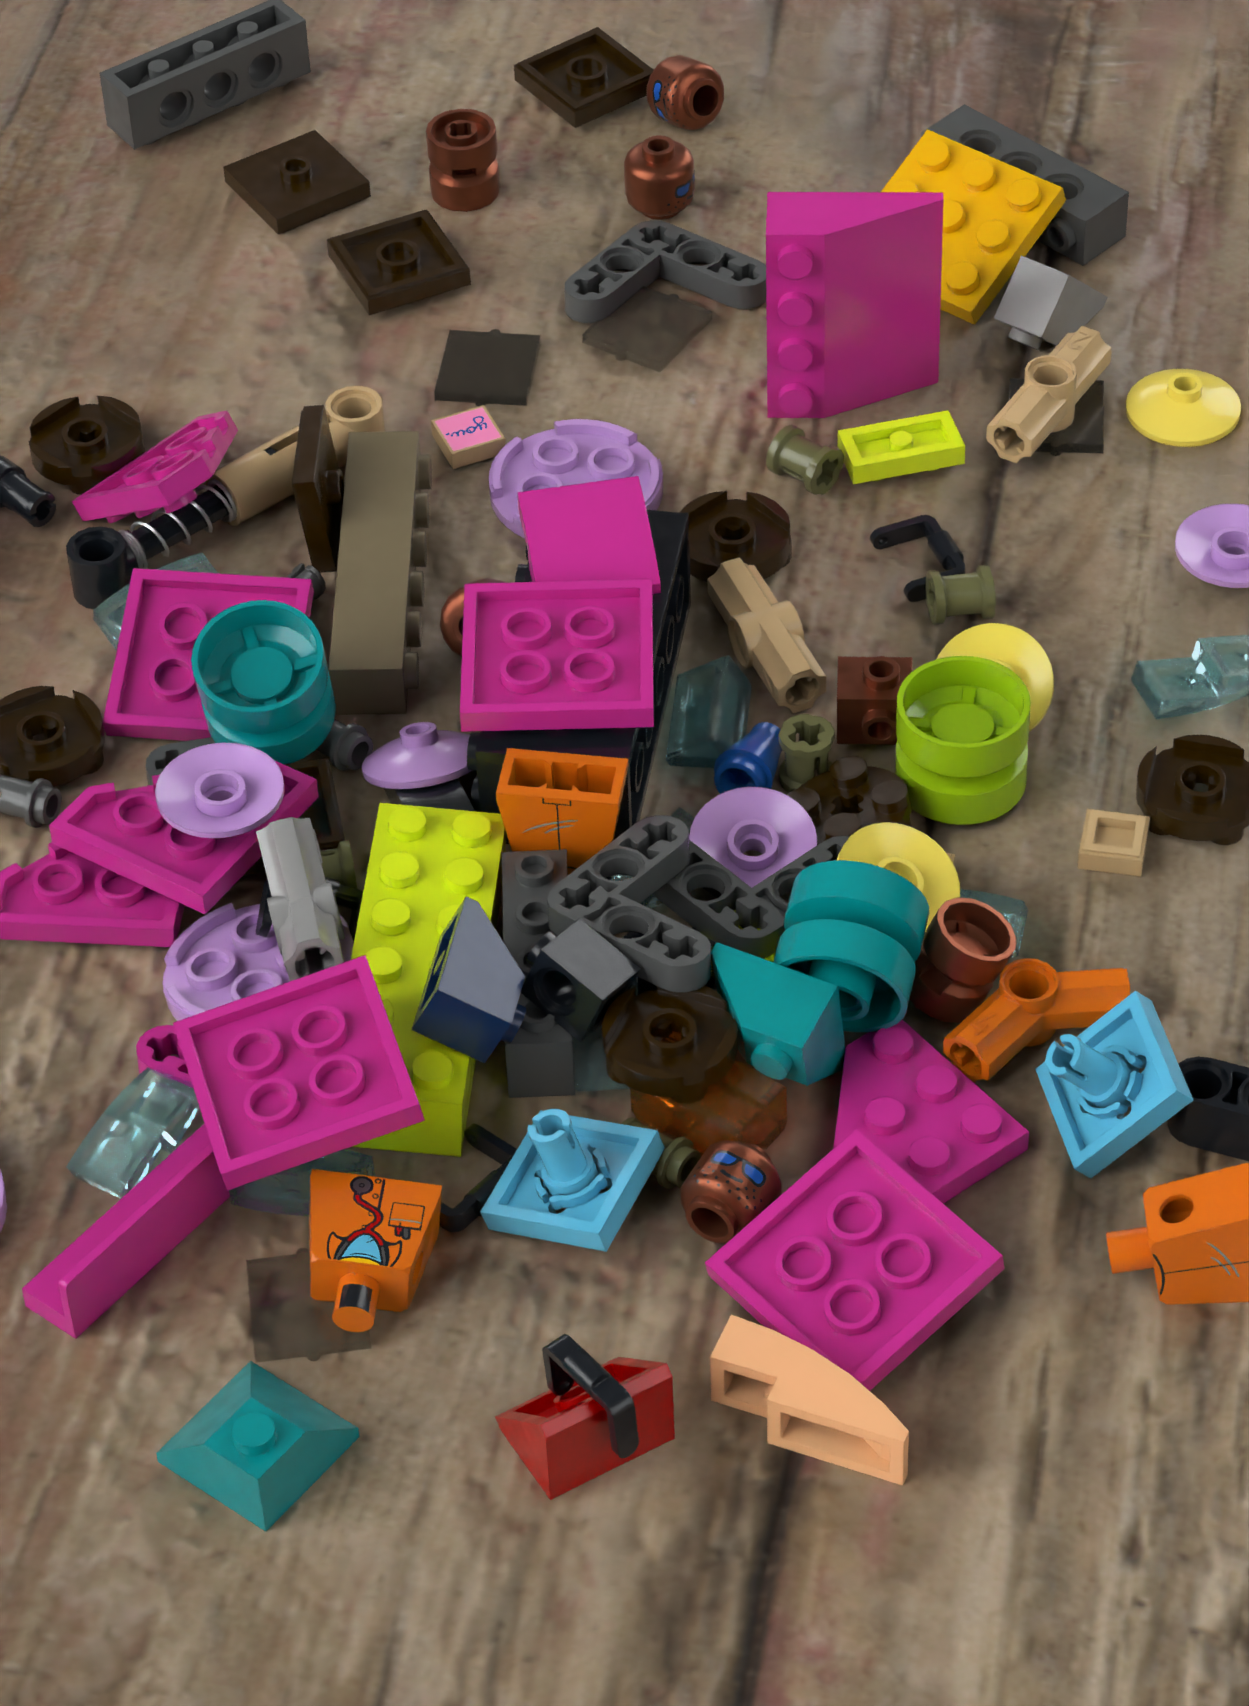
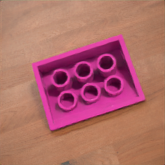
(851, 298)

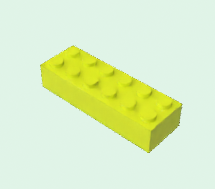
(414, 883)

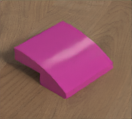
(589, 532)

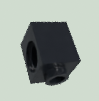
(577, 977)

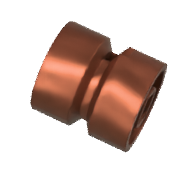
(463, 159)
(960, 959)

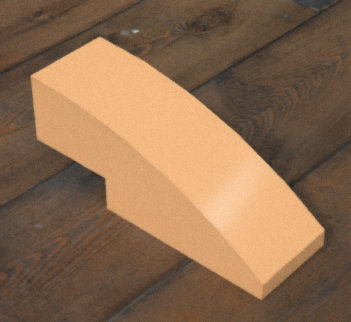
(807, 1401)

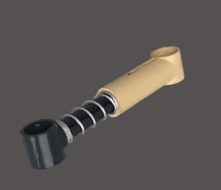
(104, 558)

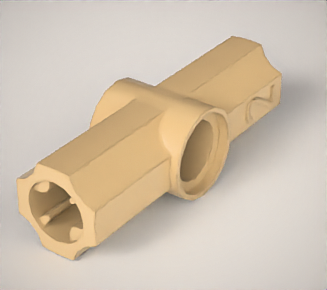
(1048, 394)
(766, 635)

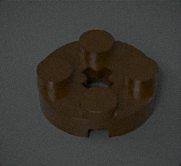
(109, 436)
(756, 522)
(69, 723)
(852, 789)
(1177, 810)
(669, 1069)

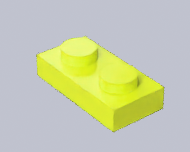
(901, 447)

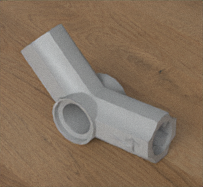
(301, 900)

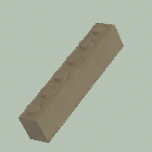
(378, 574)

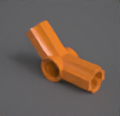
(1027, 1012)

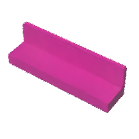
(129, 1238)

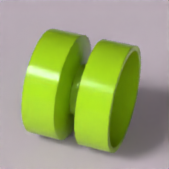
(963, 739)

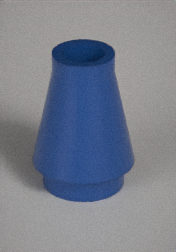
(750, 760)

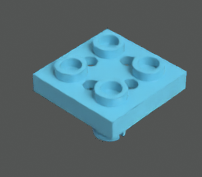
(1099, 1078)
(562, 1153)

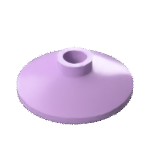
(1216, 545)
(418, 758)
(219, 790)
(753, 821)

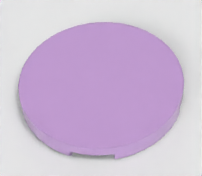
(570, 455)
(225, 961)

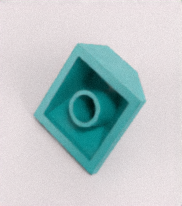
(783, 1017)
(258, 1445)

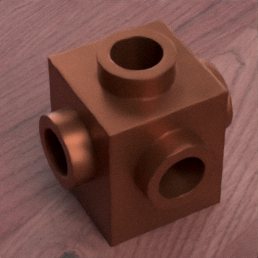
(869, 698)

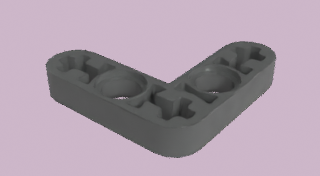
(667, 252)
(652, 854)
(754, 906)

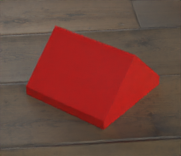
(568, 1435)

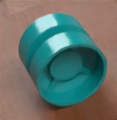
(264, 680)
(859, 933)

